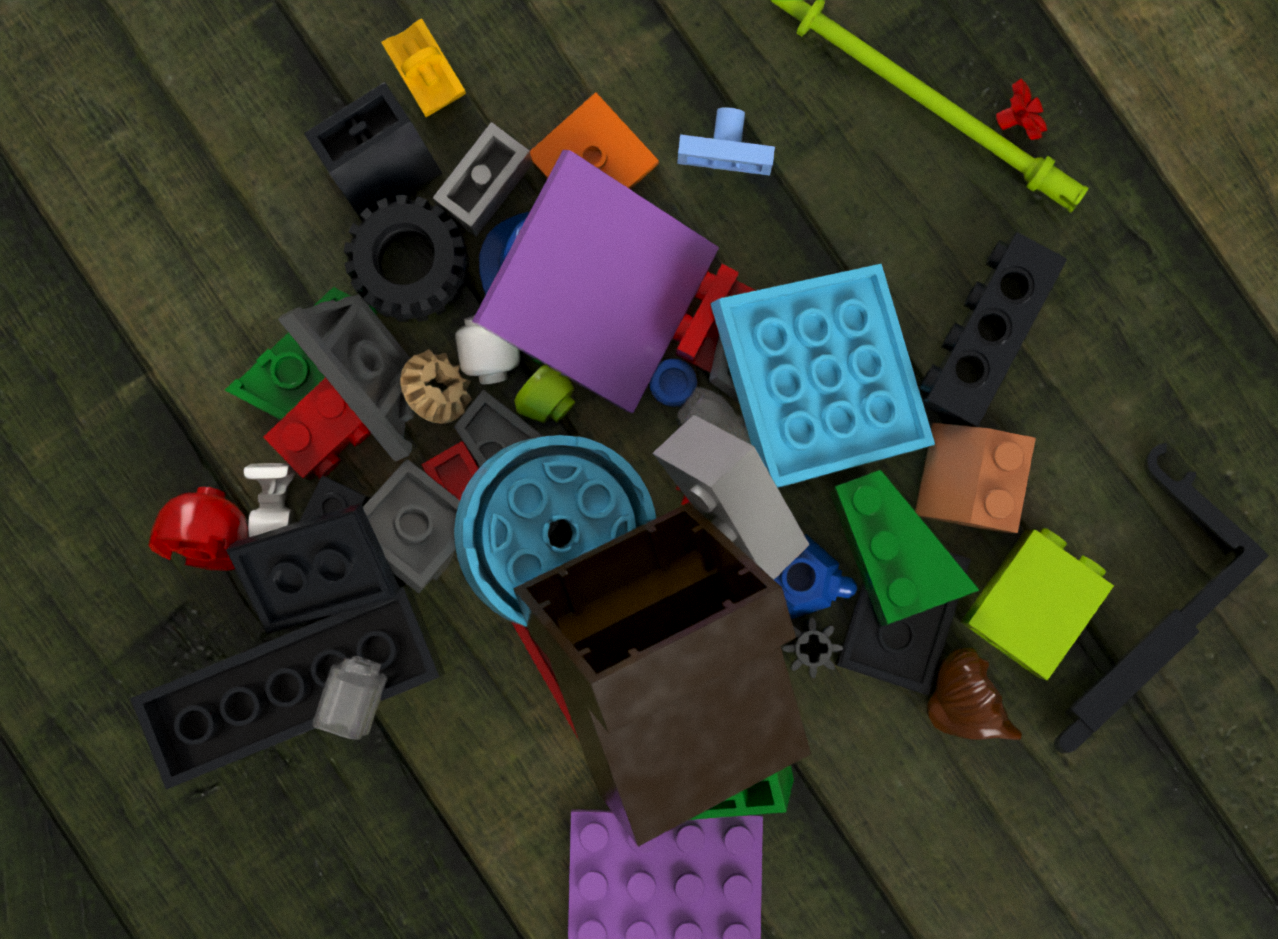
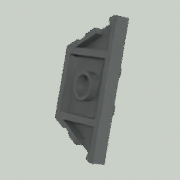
(359, 362)

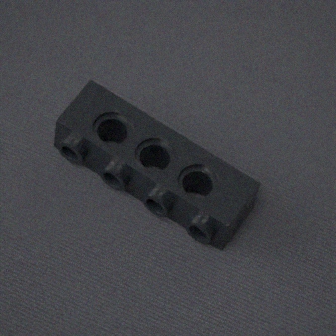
(1036, 272)

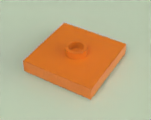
(600, 139)

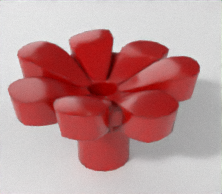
(1023, 112)

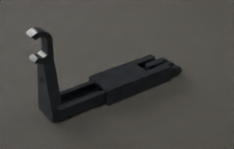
(1175, 628)

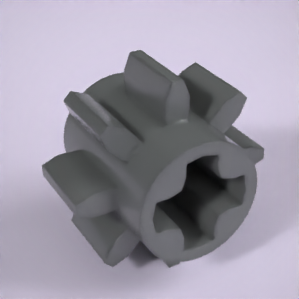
(821, 658)

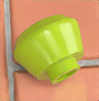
(545, 396)

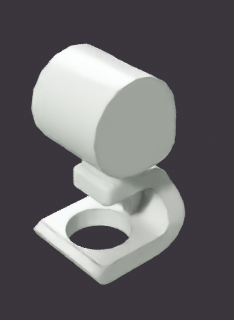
(274, 482)

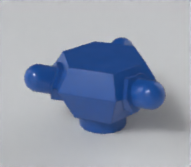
(813, 581)

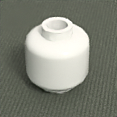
(484, 353)

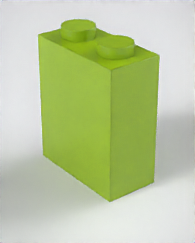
(1038, 602)

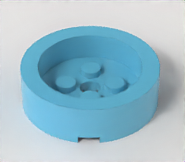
(524, 489)

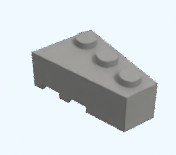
(734, 492)

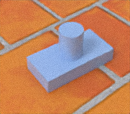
(726, 148)

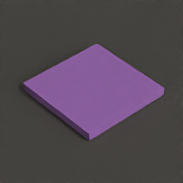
(596, 282)

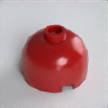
(199, 528)

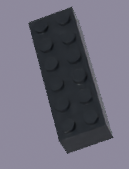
(277, 686)

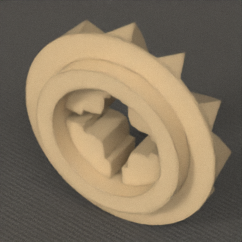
(428, 400)

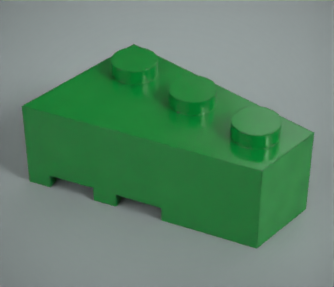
(896, 551)

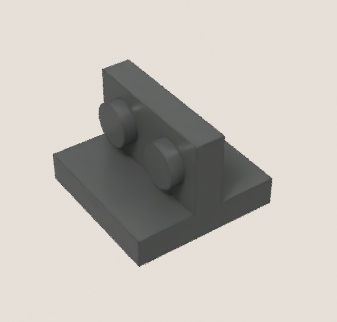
(414, 525)

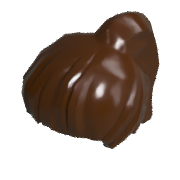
(968, 701)

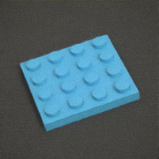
(822, 374)

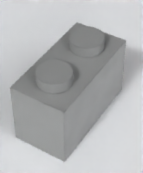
(483, 179)

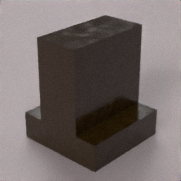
(670, 668)

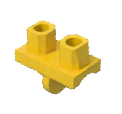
(424, 68)

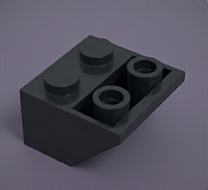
(373, 151)

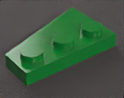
(281, 374)

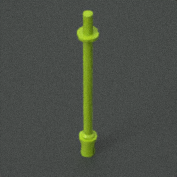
(1038, 172)

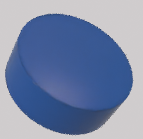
(673, 382)

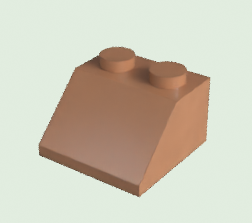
(975, 477)

